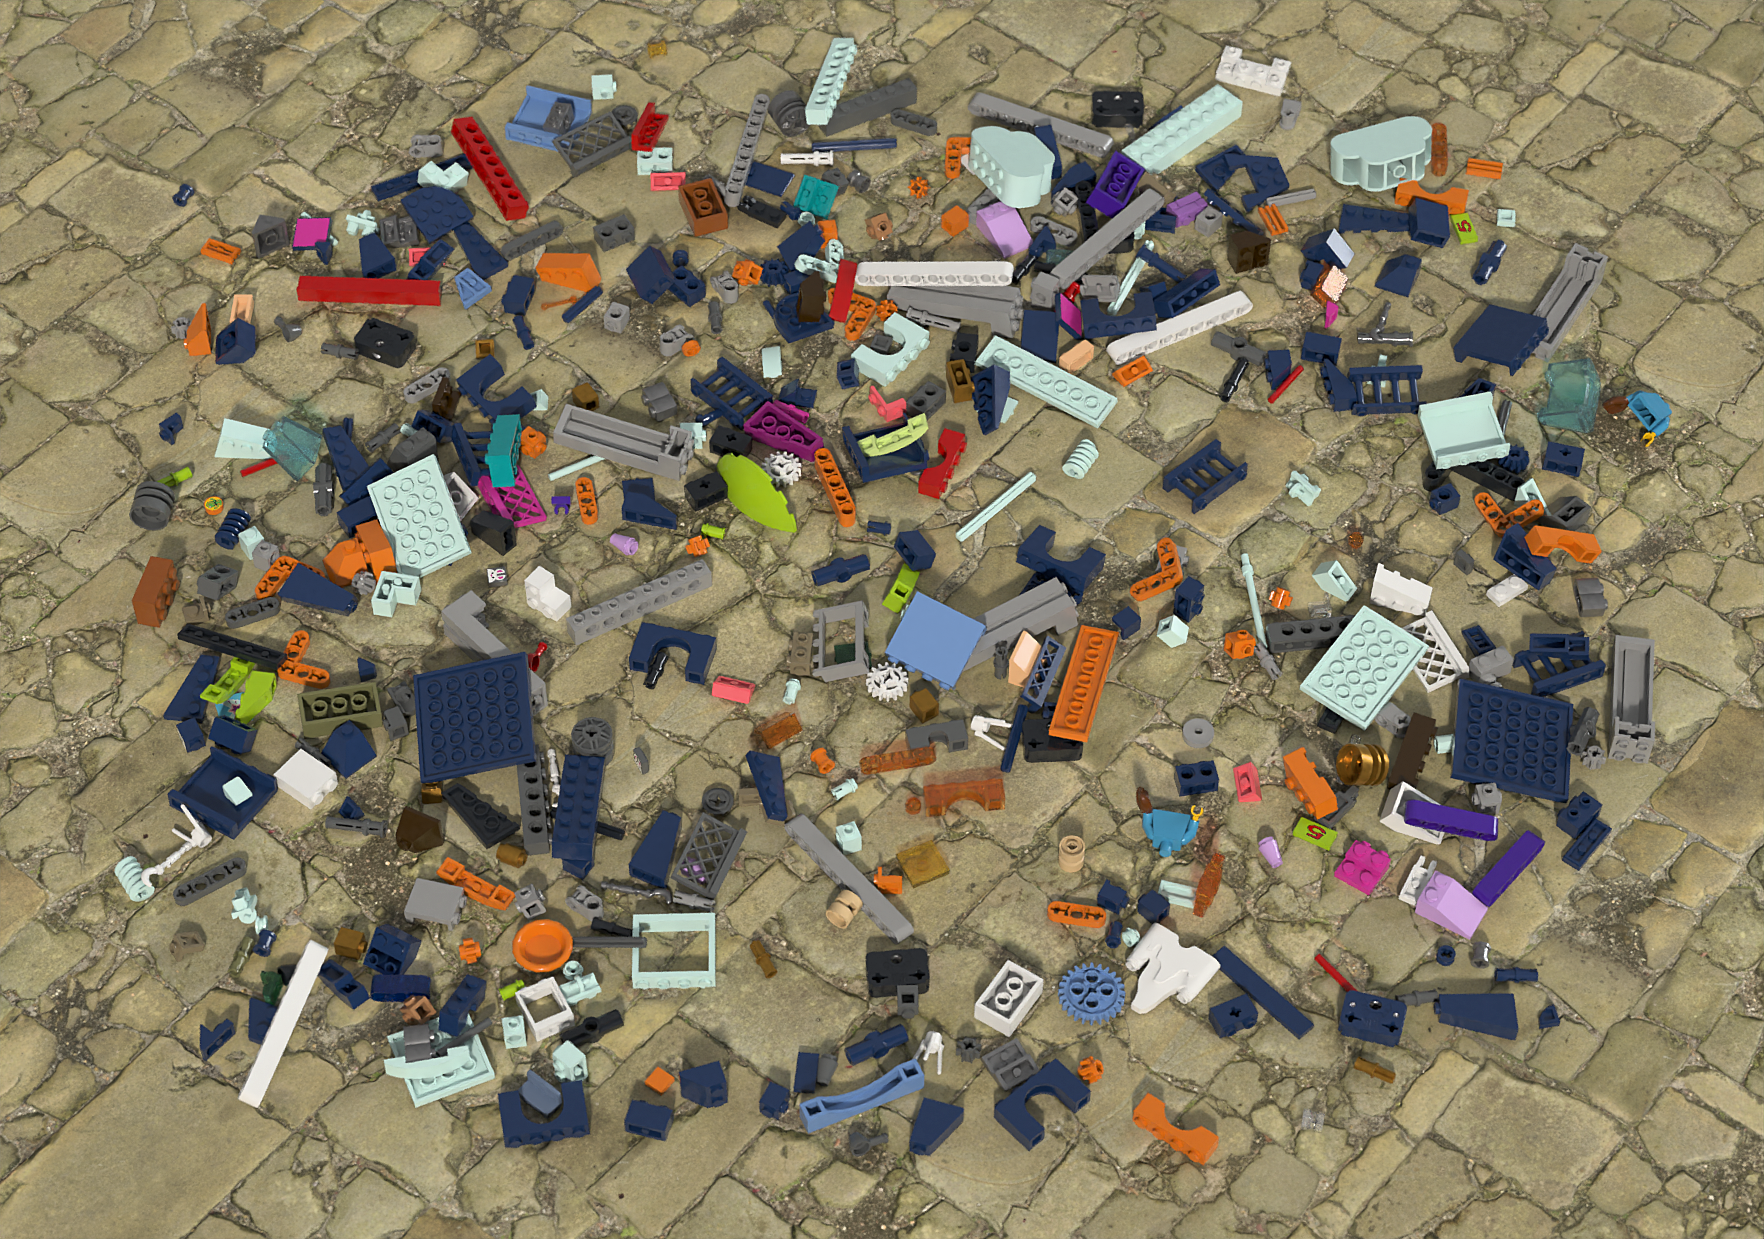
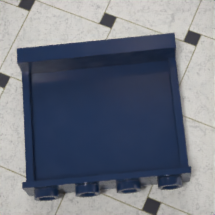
(1502, 337)
(898, 462)
(206, 799)

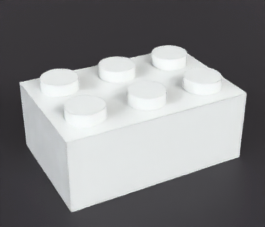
(1008, 998)

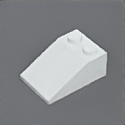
(1394, 813)

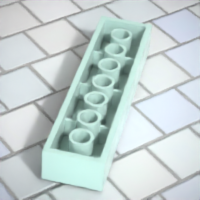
(1185, 130)

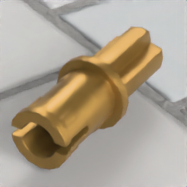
(763, 959)
(1374, 1070)

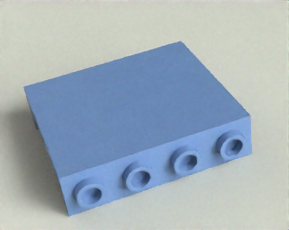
(532, 114)
(934, 641)

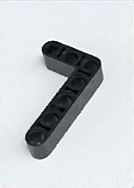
(1088, 221)
(1482, 473)

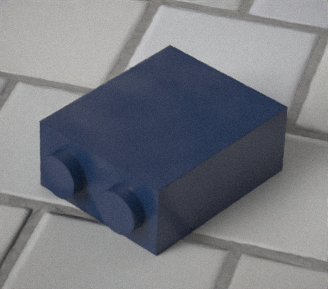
(1429, 223)
(650, 274)

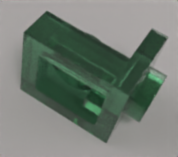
(272, 986)

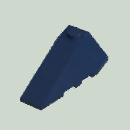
(990, 396)

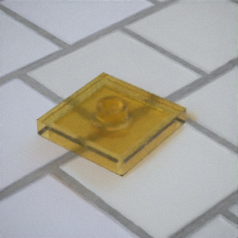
(922, 864)

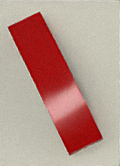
(843, 290)

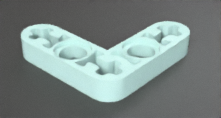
(808, 264)

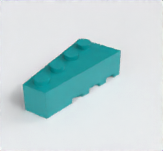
(504, 450)

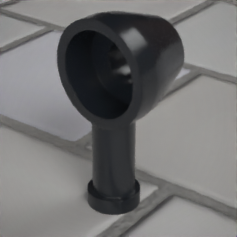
(286, 972)

